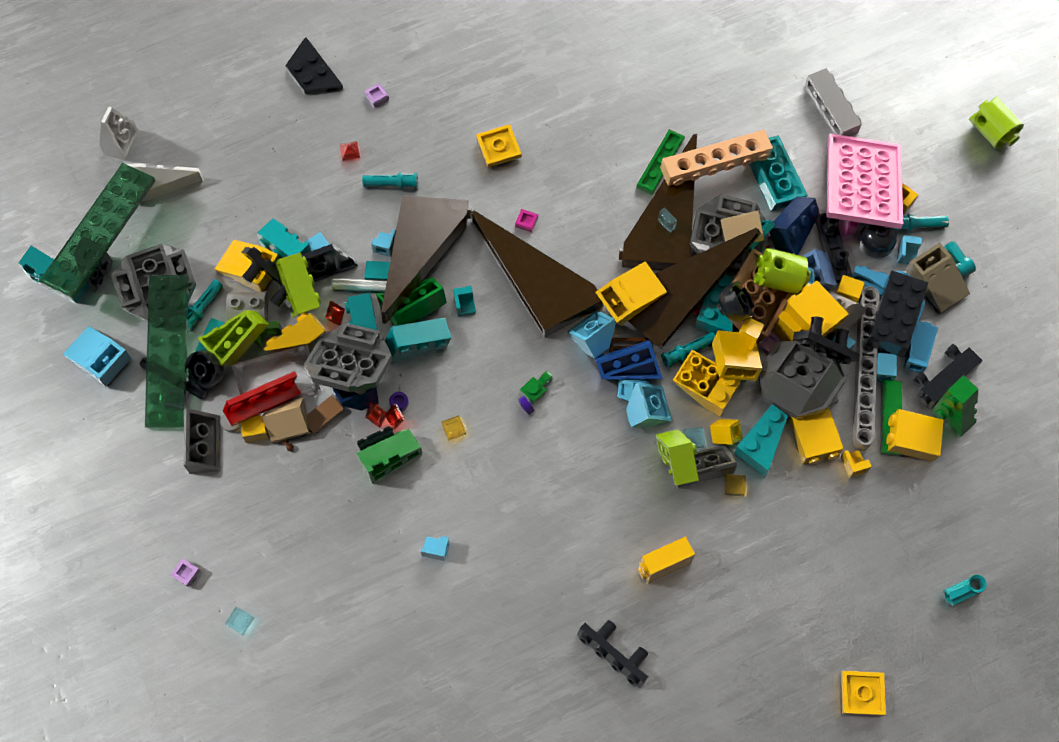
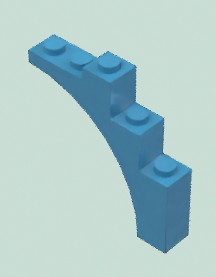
(924, 332)

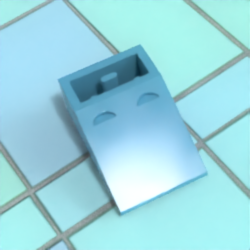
(97, 355)

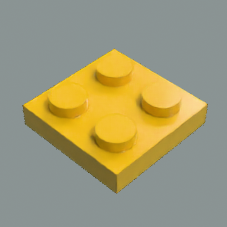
(498, 145)
(863, 693)

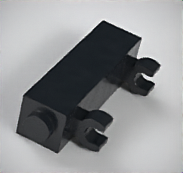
(933, 390)

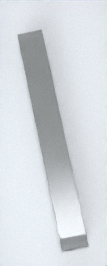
(865, 376)

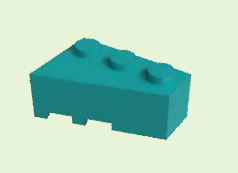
(280, 241)
(35, 265)
(361, 311)
(709, 317)
(417, 338)
(762, 441)

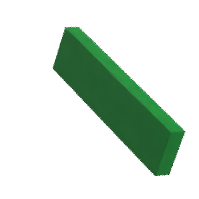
(653, 175)
(890, 402)

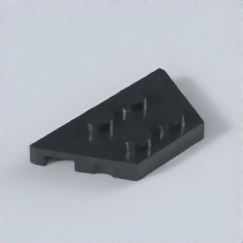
(311, 70)
(328, 262)

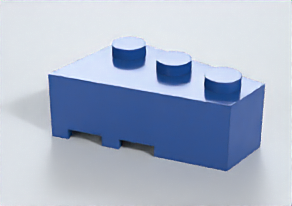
(630, 363)

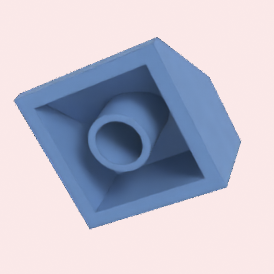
(822, 268)

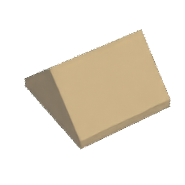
(740, 224)
(286, 420)

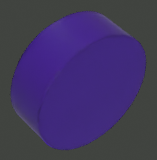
(400, 399)
(525, 404)

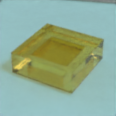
(453, 427)
(735, 485)

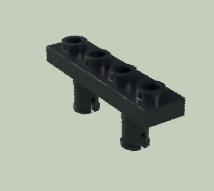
(833, 245)
(269, 267)
(820, 344)
(617, 660)

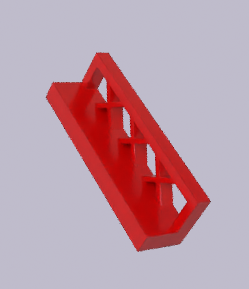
(261, 399)

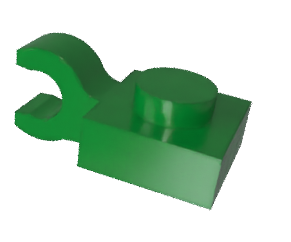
(534, 388)

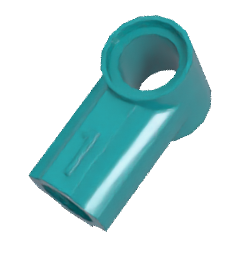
(964, 264)
(964, 590)

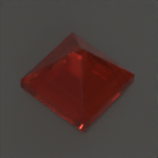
(349, 150)
(334, 313)
(376, 414)
(395, 416)

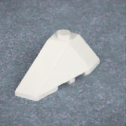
(116, 134)
(168, 179)

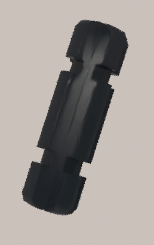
(375, 438)

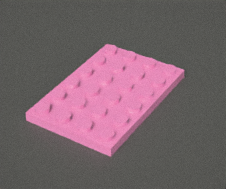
(864, 181)

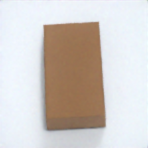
(324, 414)

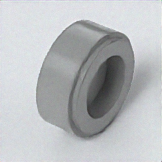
(227, 426)

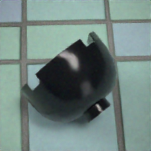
(877, 240)
(736, 303)
(204, 369)

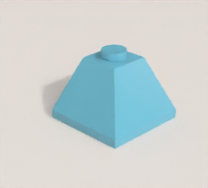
(594, 333)
(648, 406)

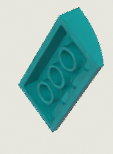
(778, 177)

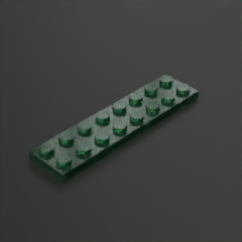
(97, 231)
(166, 351)

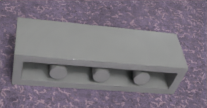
(833, 103)

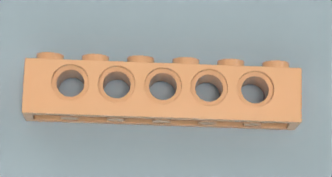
(756, 141)

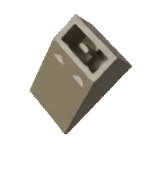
(945, 281)

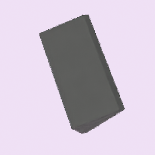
(201, 441)
(713, 464)

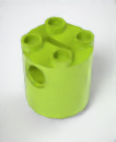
(997, 123)
(782, 271)

